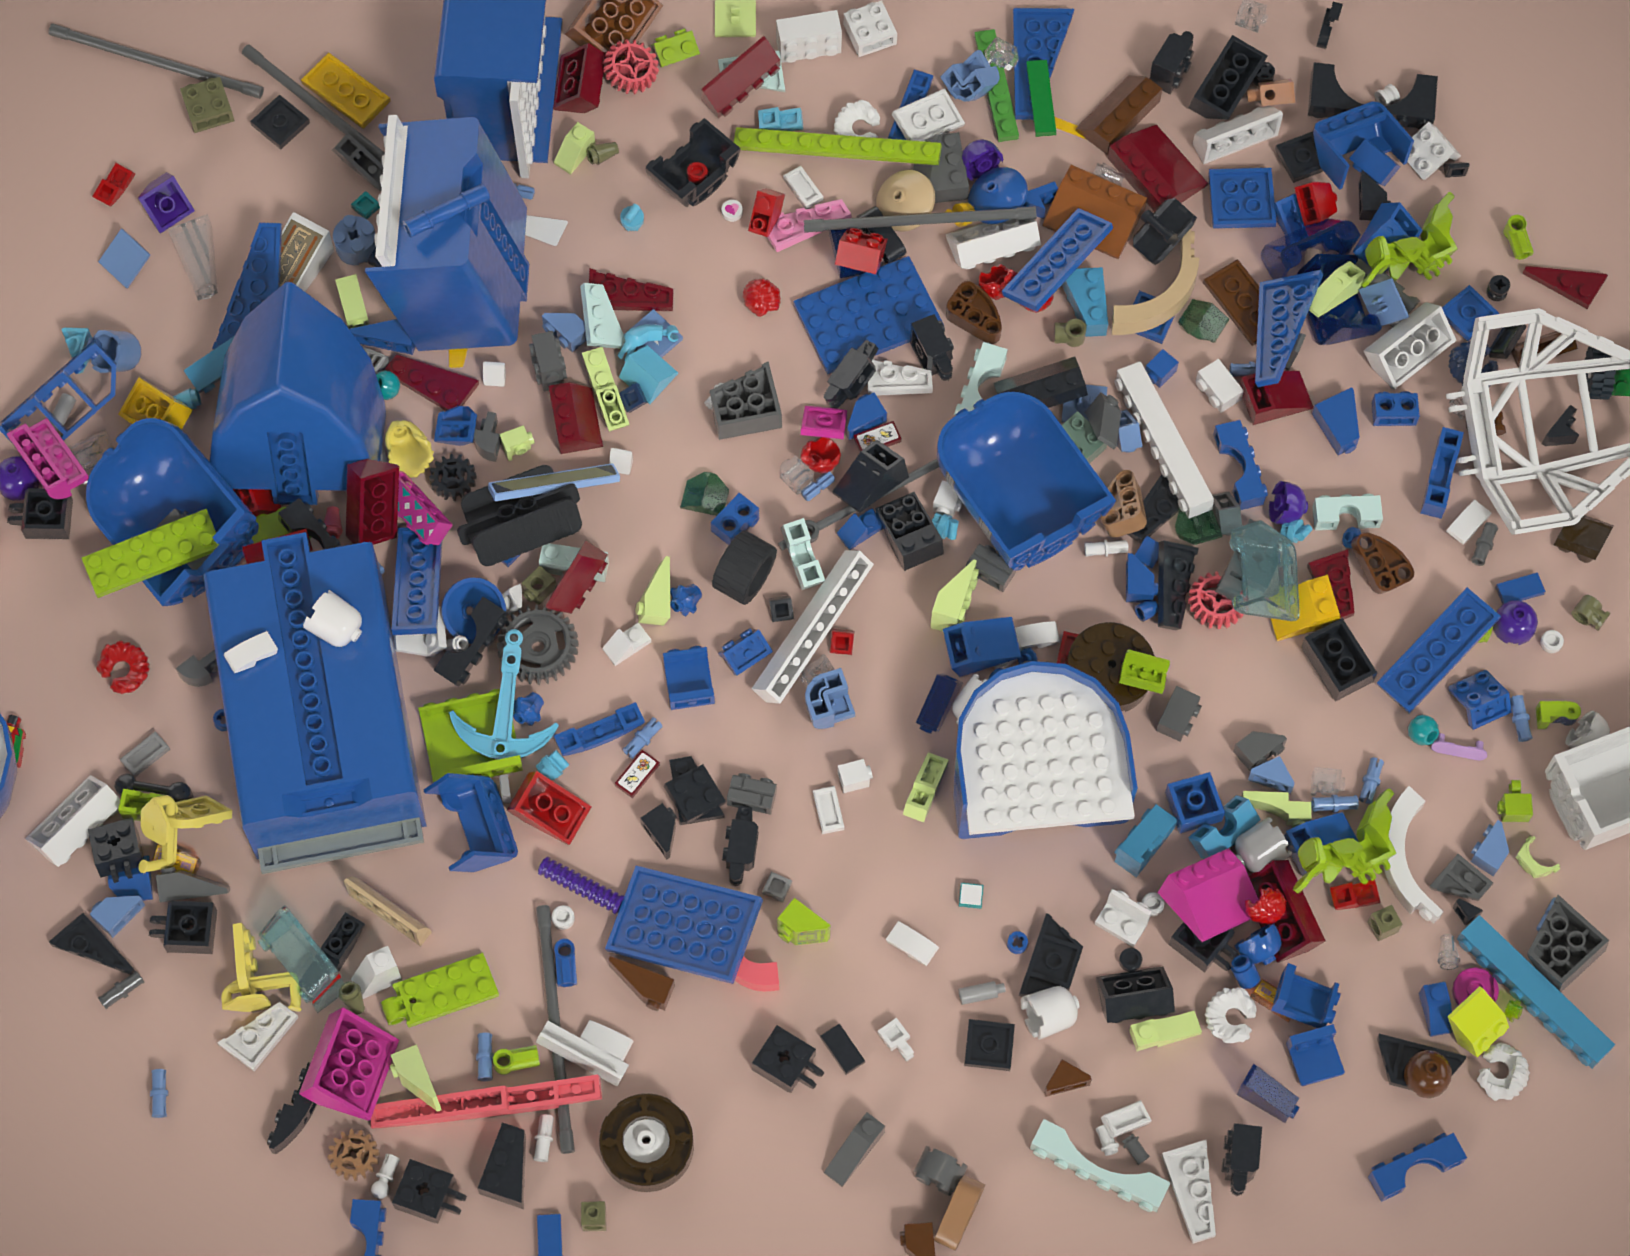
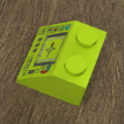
(801, 925)

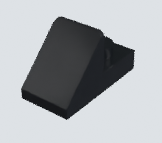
(1561, 431)

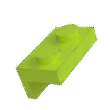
(675, 48)
(1144, 671)

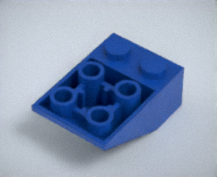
(1391, 222)
(981, 644)
(1327, 828)

